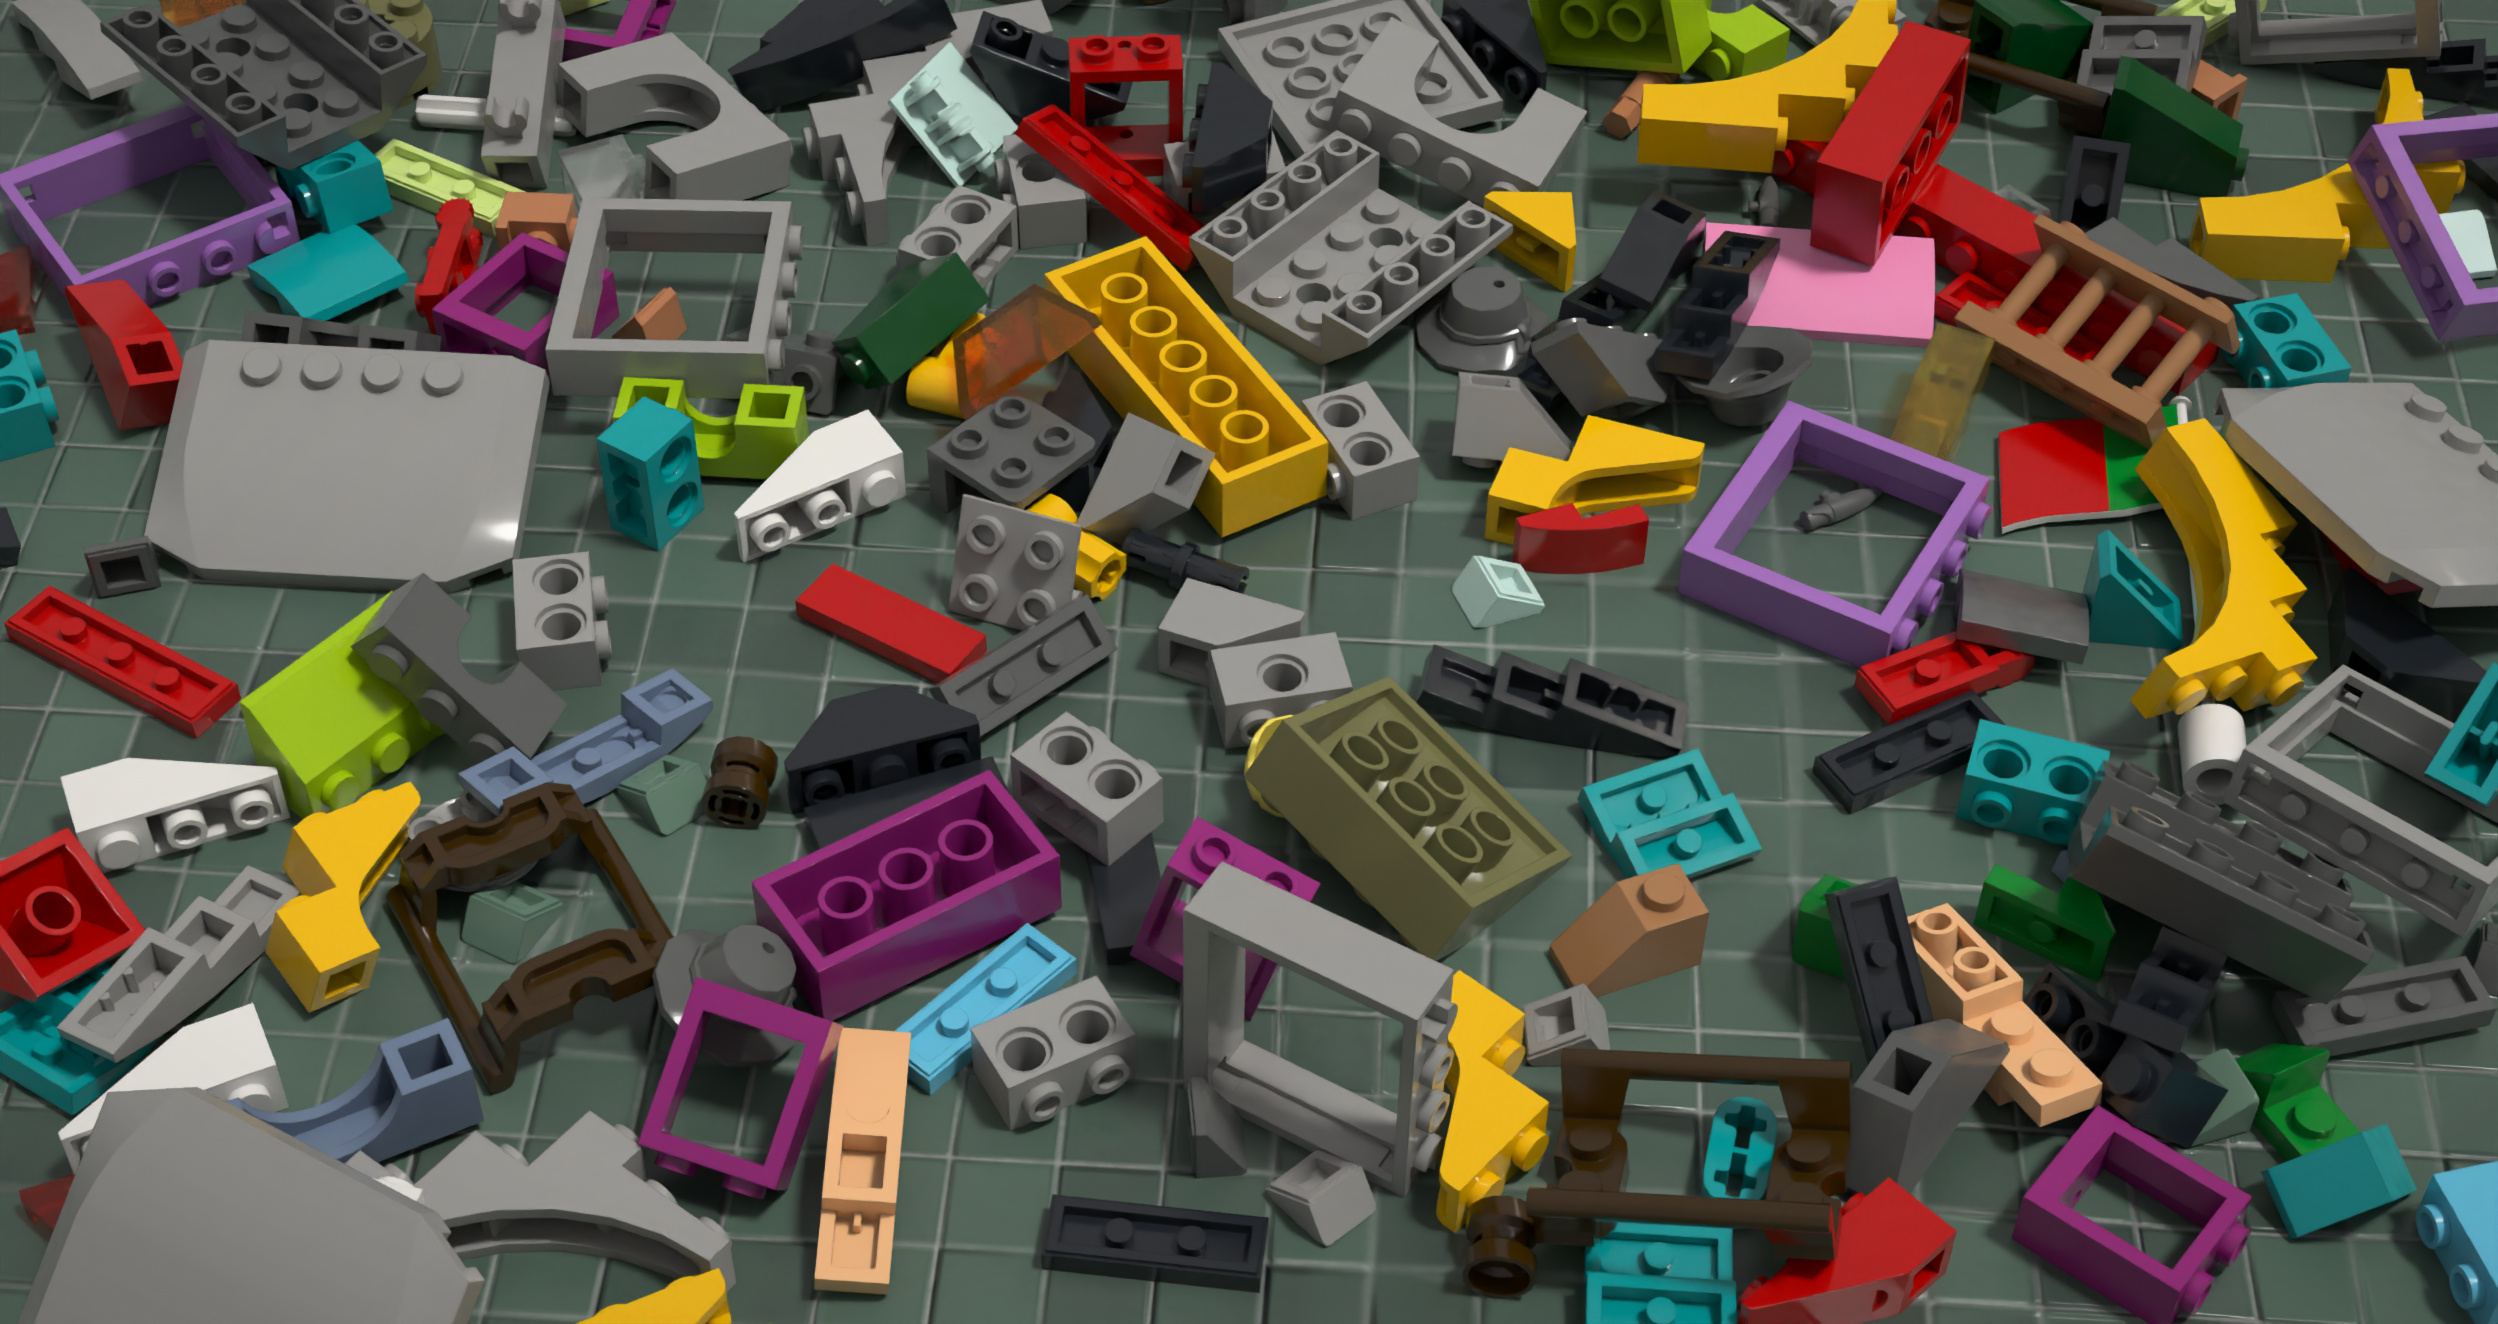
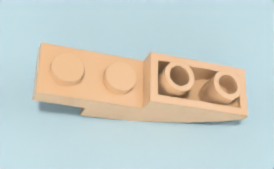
(1982, 991)
(862, 1162)

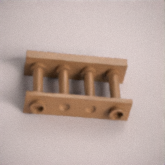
(2089, 384)

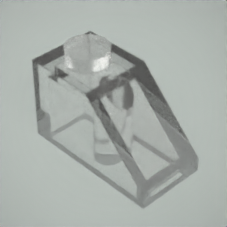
(602, 171)

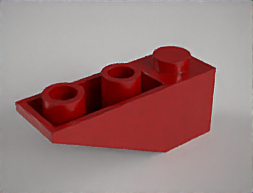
(129, 352)
(1884, 1262)

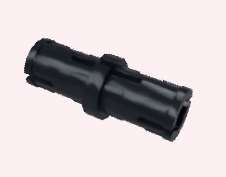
(1181, 562)

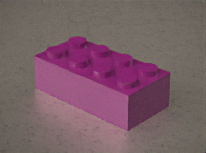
(909, 894)

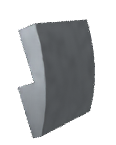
(2161, 43)
(2022, 616)

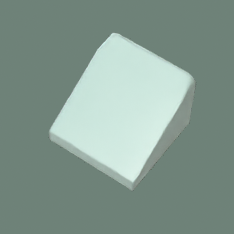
(2472, 241)
(1495, 592)

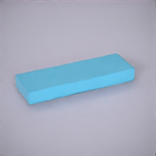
(1007, 978)

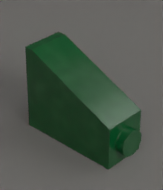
(2028, 34)
(2172, 135)
(908, 320)

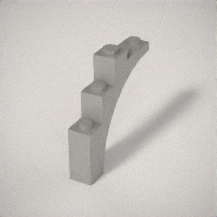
(864, 138)
(575, 1198)

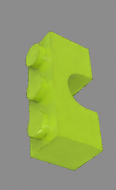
(1742, 44)
(747, 445)

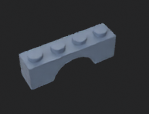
(406, 1098)

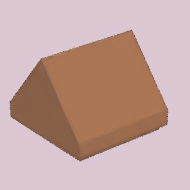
(656, 320)

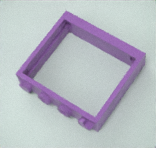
(133, 158)
(2412, 223)
(1803, 612)

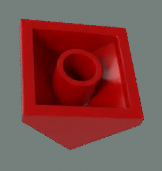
(58, 917)

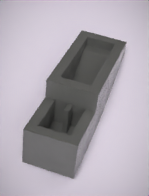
(2171, 262)

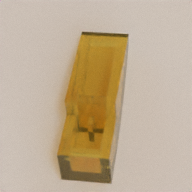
(1944, 391)

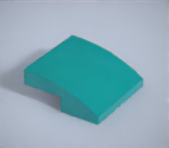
(328, 273)
(1668, 817)
(50, 1064)
(1660, 1276)

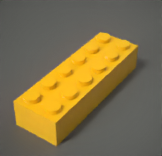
(1188, 373)

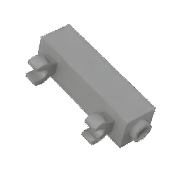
(523, 92)

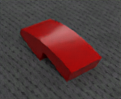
(1567, 544)

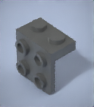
(1007, 453)

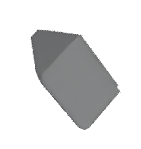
(1564, 1021)
(1324, 1196)

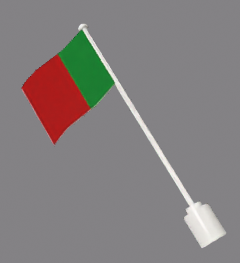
(2089, 473)

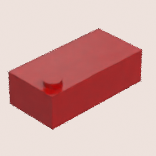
(1889, 143)

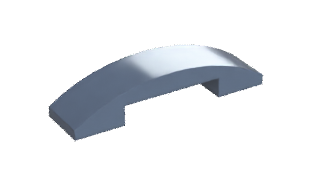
(650, 725)

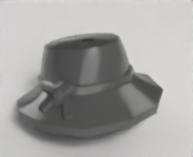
(1479, 323)
(1755, 376)
(740, 959)

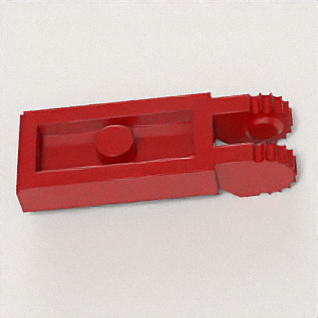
(452, 257)
(1937, 672)

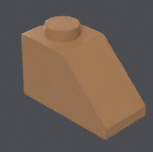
(1634, 933)

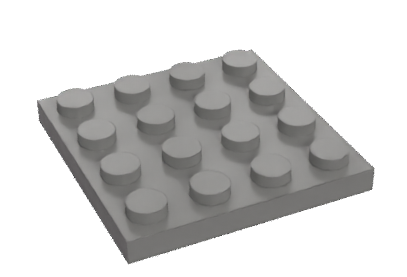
(1310, 52)

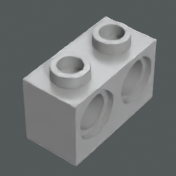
(966, 223)
(1368, 453)
(559, 619)
(1087, 788)
(1053, 1053)

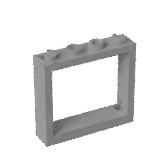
(2336, 37)
(674, 225)
(2345, 826)
(1247, 913)

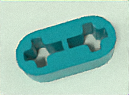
(1750, 1163)

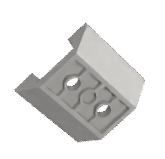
(1316, 239)

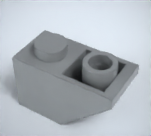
(1501, 414)
(1144, 480)
(1217, 618)

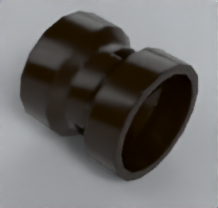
(740, 782)
(1500, 1254)

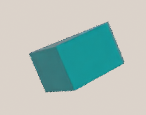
(2128, 600)
(2470, 752)
(2339, 1181)

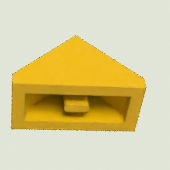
(1541, 234)

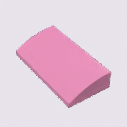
(1842, 297)

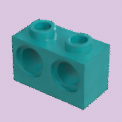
(339, 187)
(2284, 345)
(23, 406)
(651, 473)
(2027, 782)

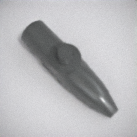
(1768, 206)
(1838, 507)

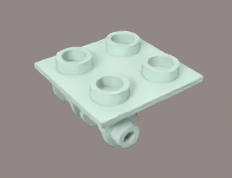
(953, 115)

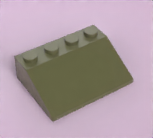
(1405, 815)

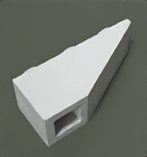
(821, 484)
(159, 807)
(218, 1055)

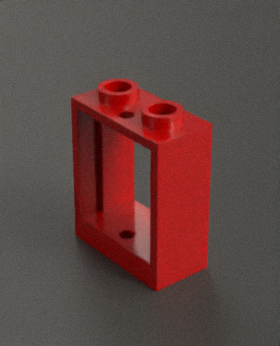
(1146, 59)

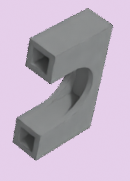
(661, 78)
(1384, 113)

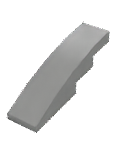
(74, 40)
(177, 971)

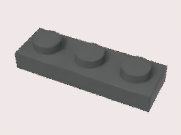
(1028, 664)
(2387, 1008)

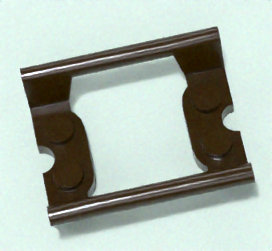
(2077, 104)
(548, 985)
(1595, 1164)

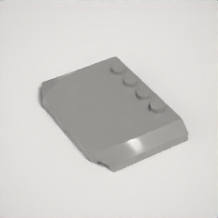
(347, 464)
(2379, 478)
(230, 1221)

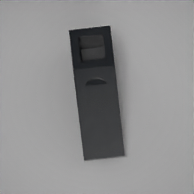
(1500, 42)
(2138, 1079)

